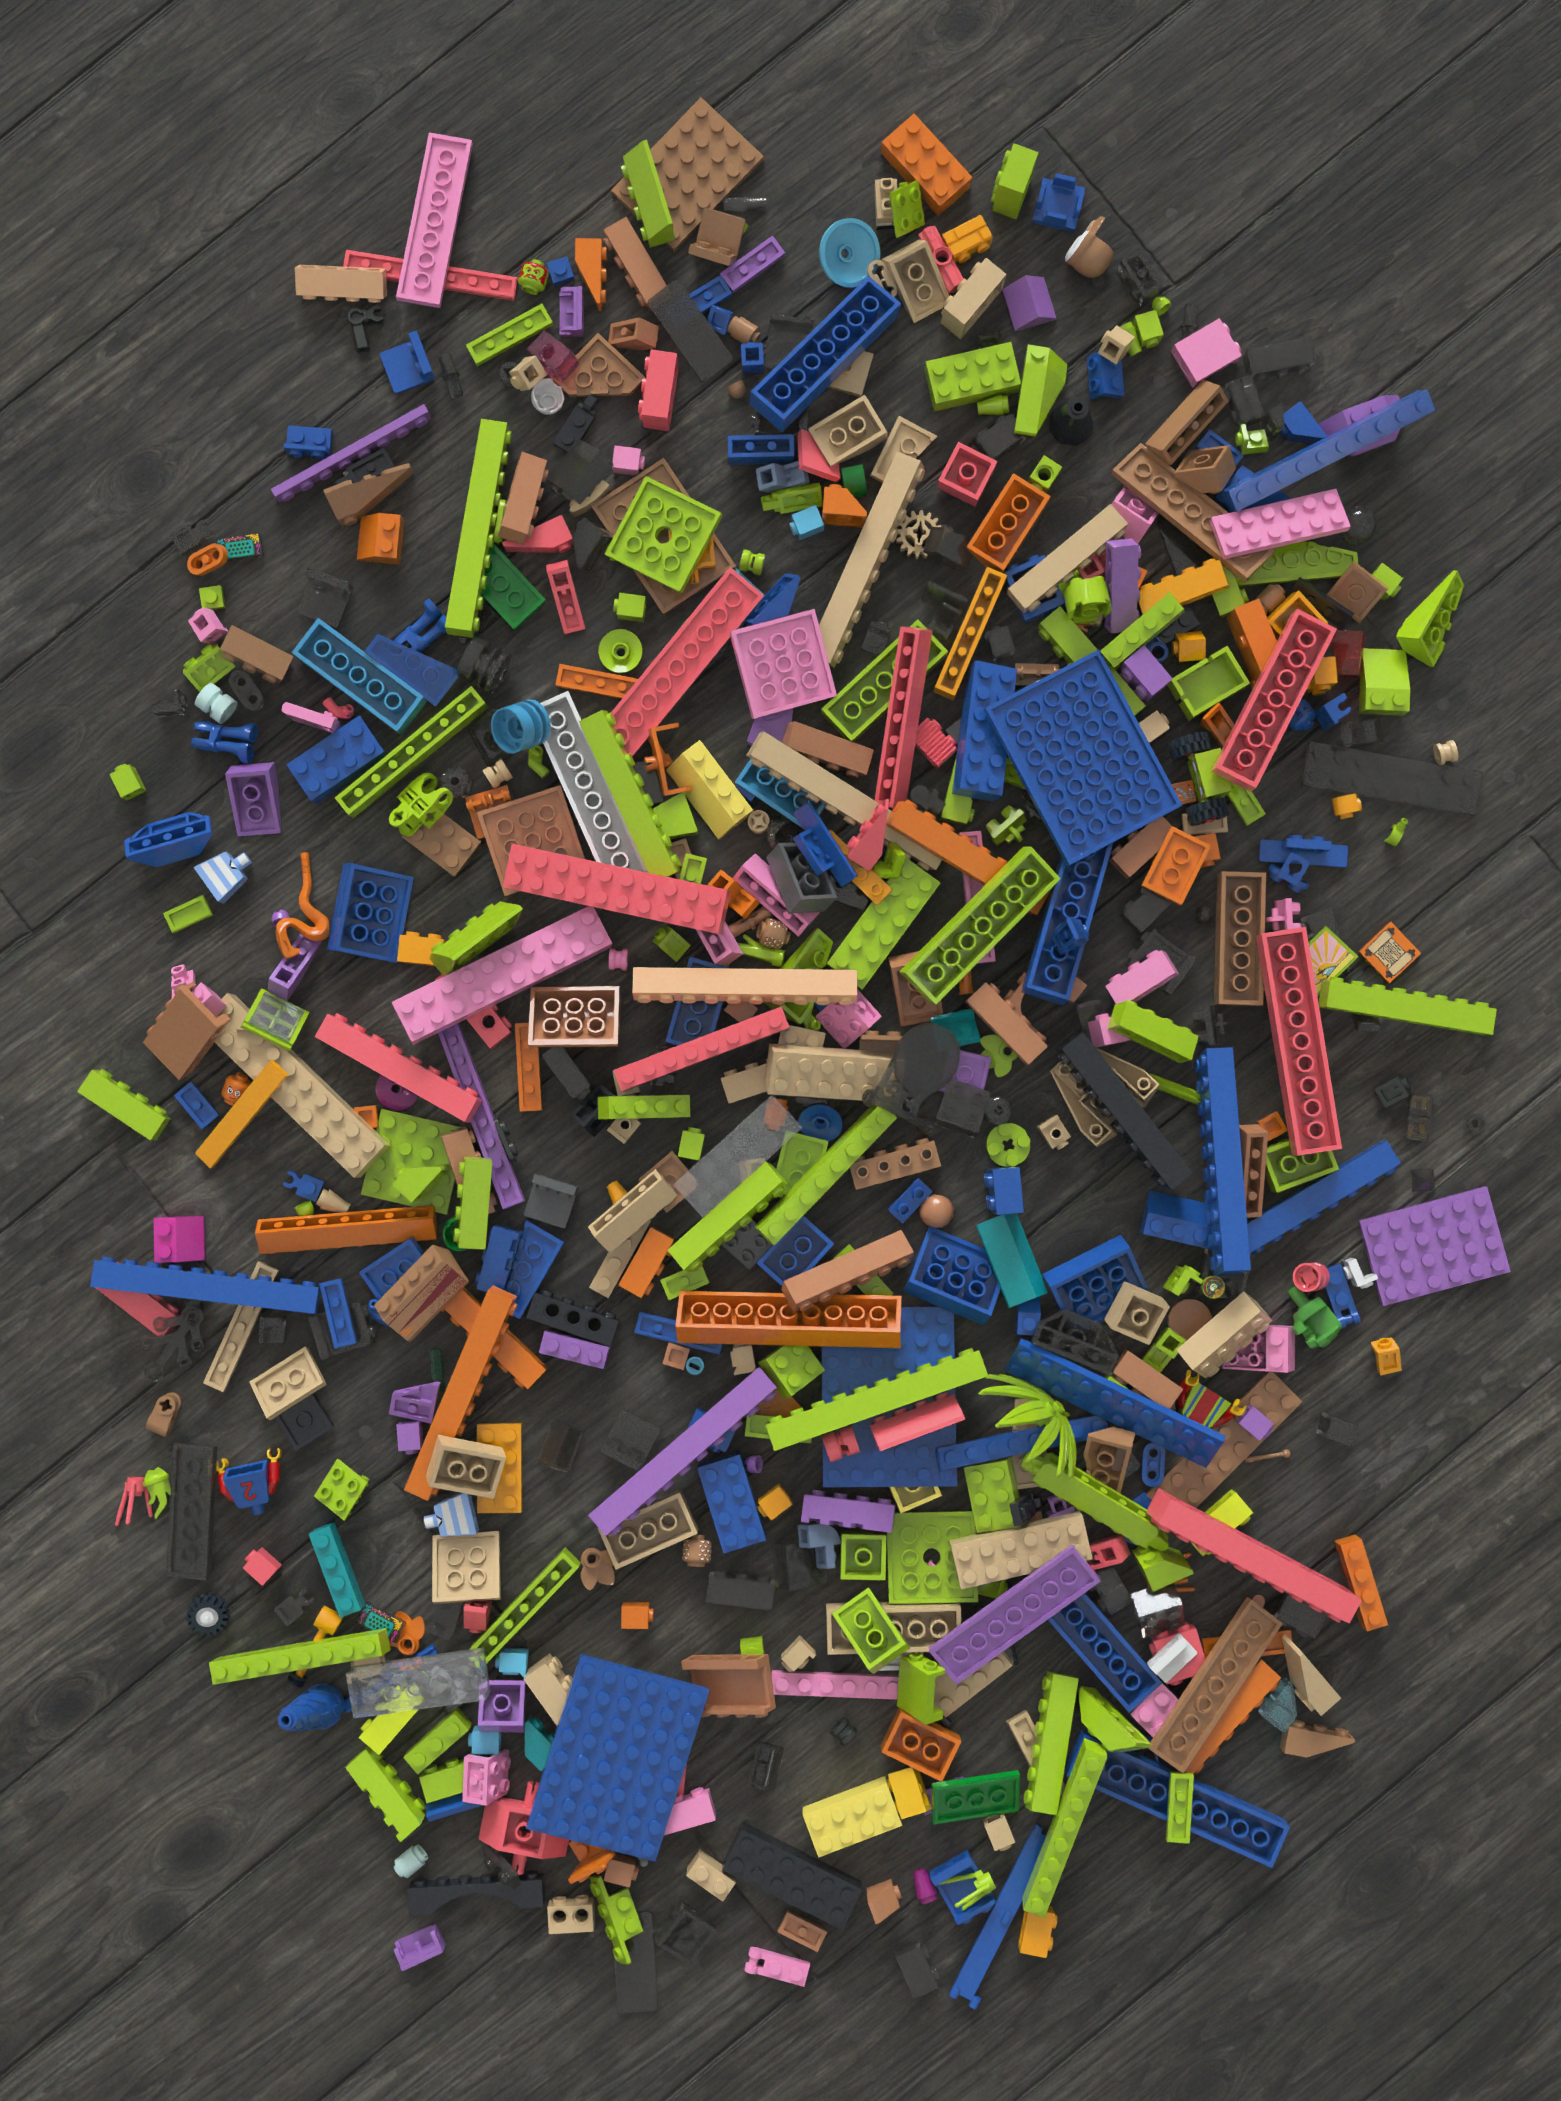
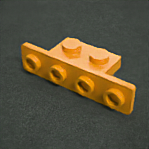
(866, 880)

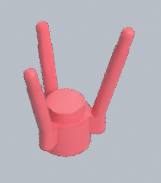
(133, 1488)

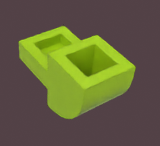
(1163, 1349)

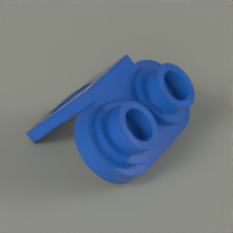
(1295, 880)

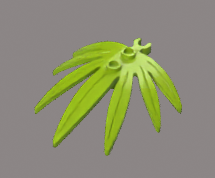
(1042, 1411)

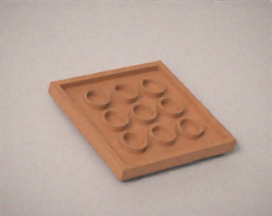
(531, 821)

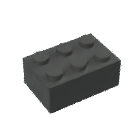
(797, 881)

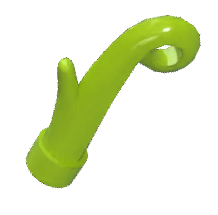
(761, 952)

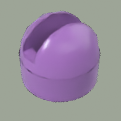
(277, 916)
(754, 1464)

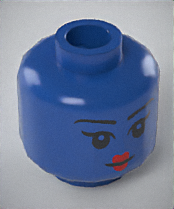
(1303, 717)

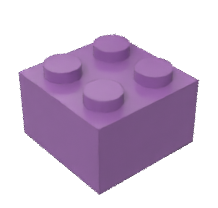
(1144, 674)
(503, 1707)

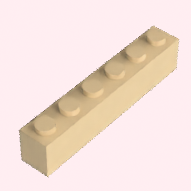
(1067, 558)

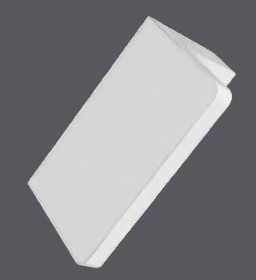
(1172, 1658)

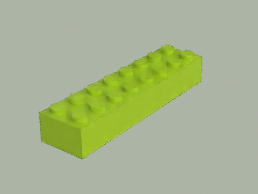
(980, 925)

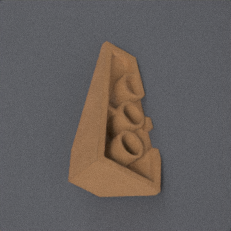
(354, 500)
(1108, 1455)

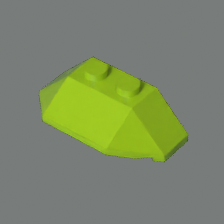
(1108, 1723)

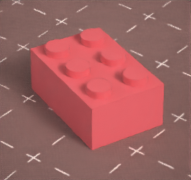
(658, 390)

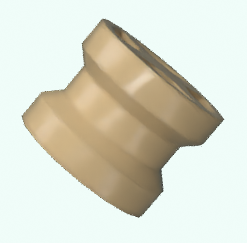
(1445, 752)
(756, 819)

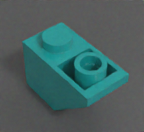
(537, 1742)

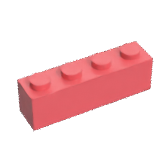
(143, 1307)

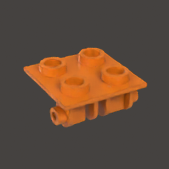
(484, 801)

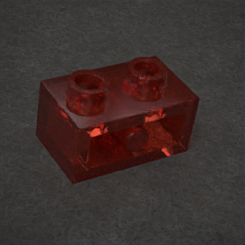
(1349, 652)

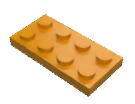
(509, 1490)

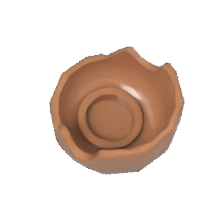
(936, 1211)

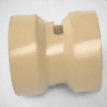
(497, 773)

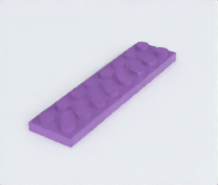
(1014, 1614)

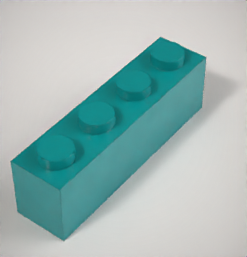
(337, 1569)

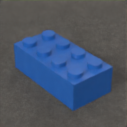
(337, 760)
(694, 1019)
(731, 1502)

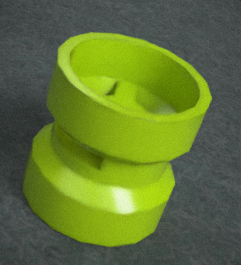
(747, 561)

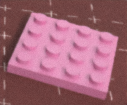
(783, 663)

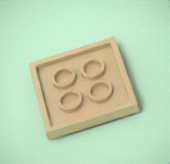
(466, 1568)

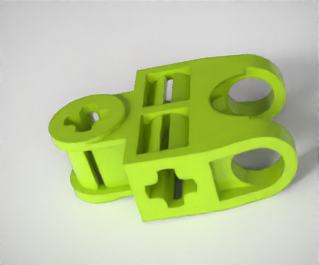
(427, 798)

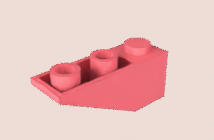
(868, 845)

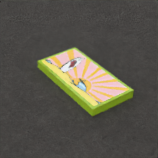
(1328, 956)

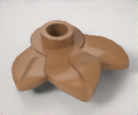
(598, 1571)

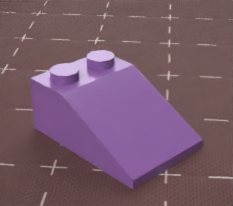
(254, 798)

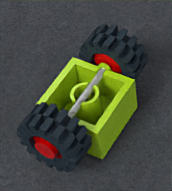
(1208, 787)

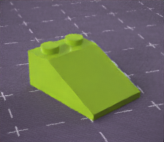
(1384, 683)
(870, 1631)

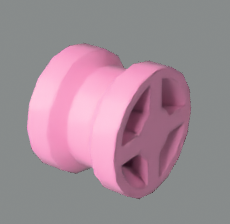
(618, 959)

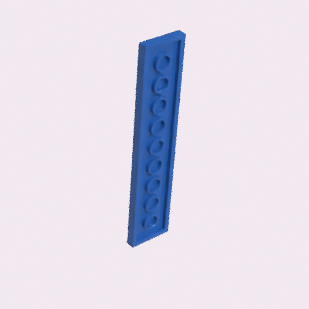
(1114, 1403)

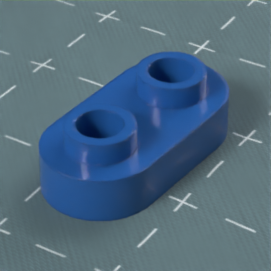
(1152, 1463)

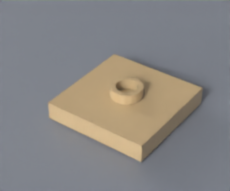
(854, 377)

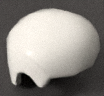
(547, 397)

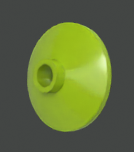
(618, 640)

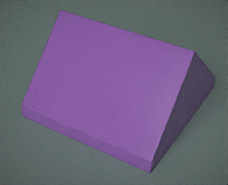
(1028, 302)

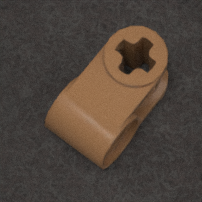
(163, 1418)

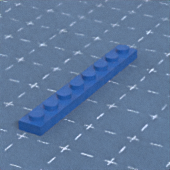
(1009, 1443)

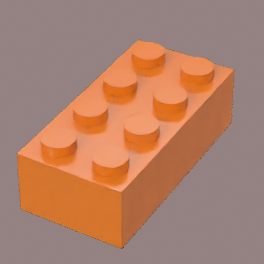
(922, 157)

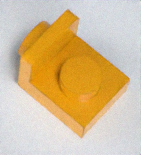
(1387, 1356)

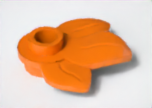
(412, 1631)

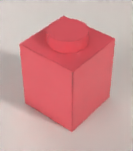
(261, 1565)

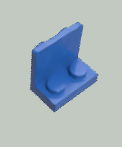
(407, 365)

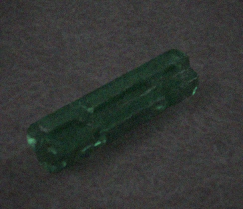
(436, 1365)

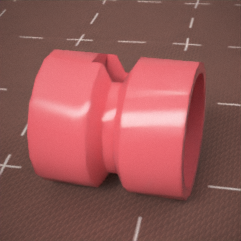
(1311, 1277)
(840, 1443)

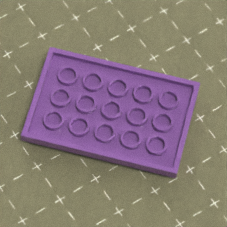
(1434, 1246)

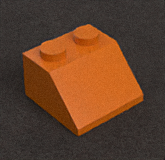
(842, 508)
(381, 538)

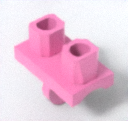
(1282, 915)
(180, 977)

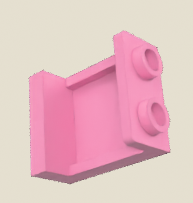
(1206, 352)

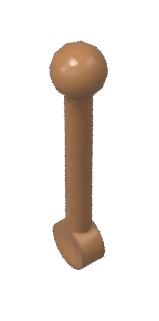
(1285, 1453)

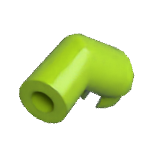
(810, 1022)

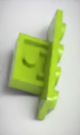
(619, 1917)

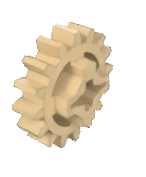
(910, 533)

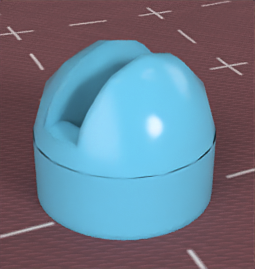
(697, 1362)

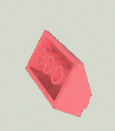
(916, 1422)

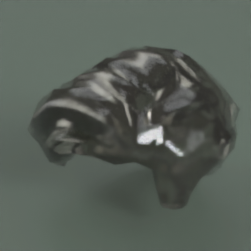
(780, 831)

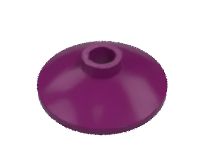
(392, 1100)

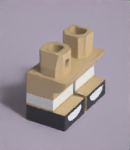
(883, 209)

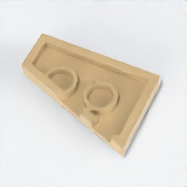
(903, 438)

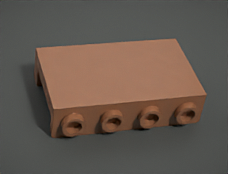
(184, 1032)
(735, 1683)

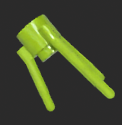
(983, 1884)

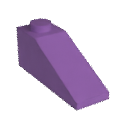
(291, 971)

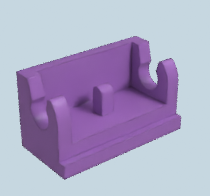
(571, 312)
(419, 1946)

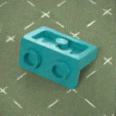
(961, 1024)

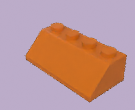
(1008, 523)

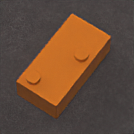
(1252, 636)

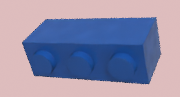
(760, 449)

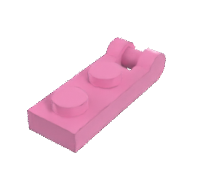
(777, 1966)

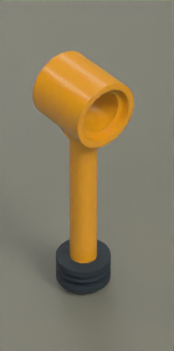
(327, 1623)

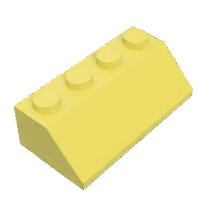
(712, 790)

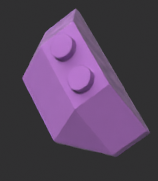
(1357, 413)

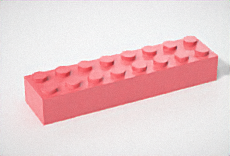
(1273, 700)

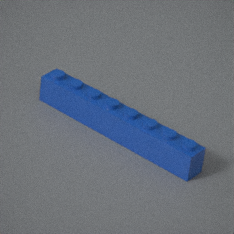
(1321, 1194)

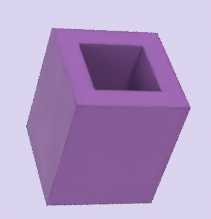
(1255, 1423)
(410, 1436)

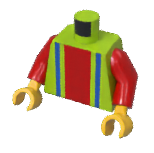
(1204, 1405)

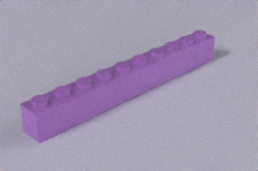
(682, 1452)

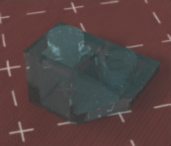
(1280, 1706)

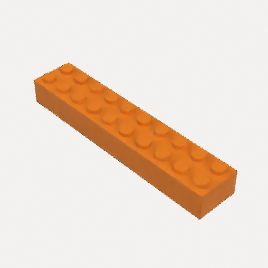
(769, 1320)

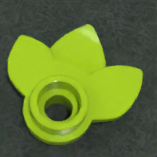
(994, 1048)

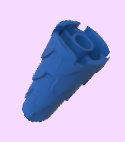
(314, 1709)

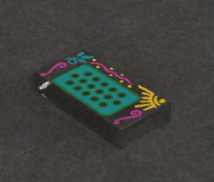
(242, 546)
(378, 1618)

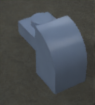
(778, 477)
(821, 1538)

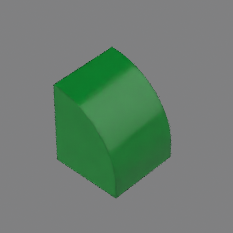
(854, 480)

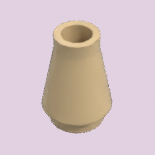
(332, 1202)

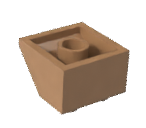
(1207, 469)

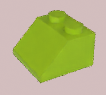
(417, 1181)
(1161, 1567)

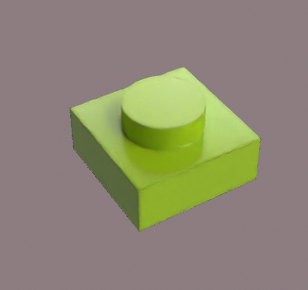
(212, 597)

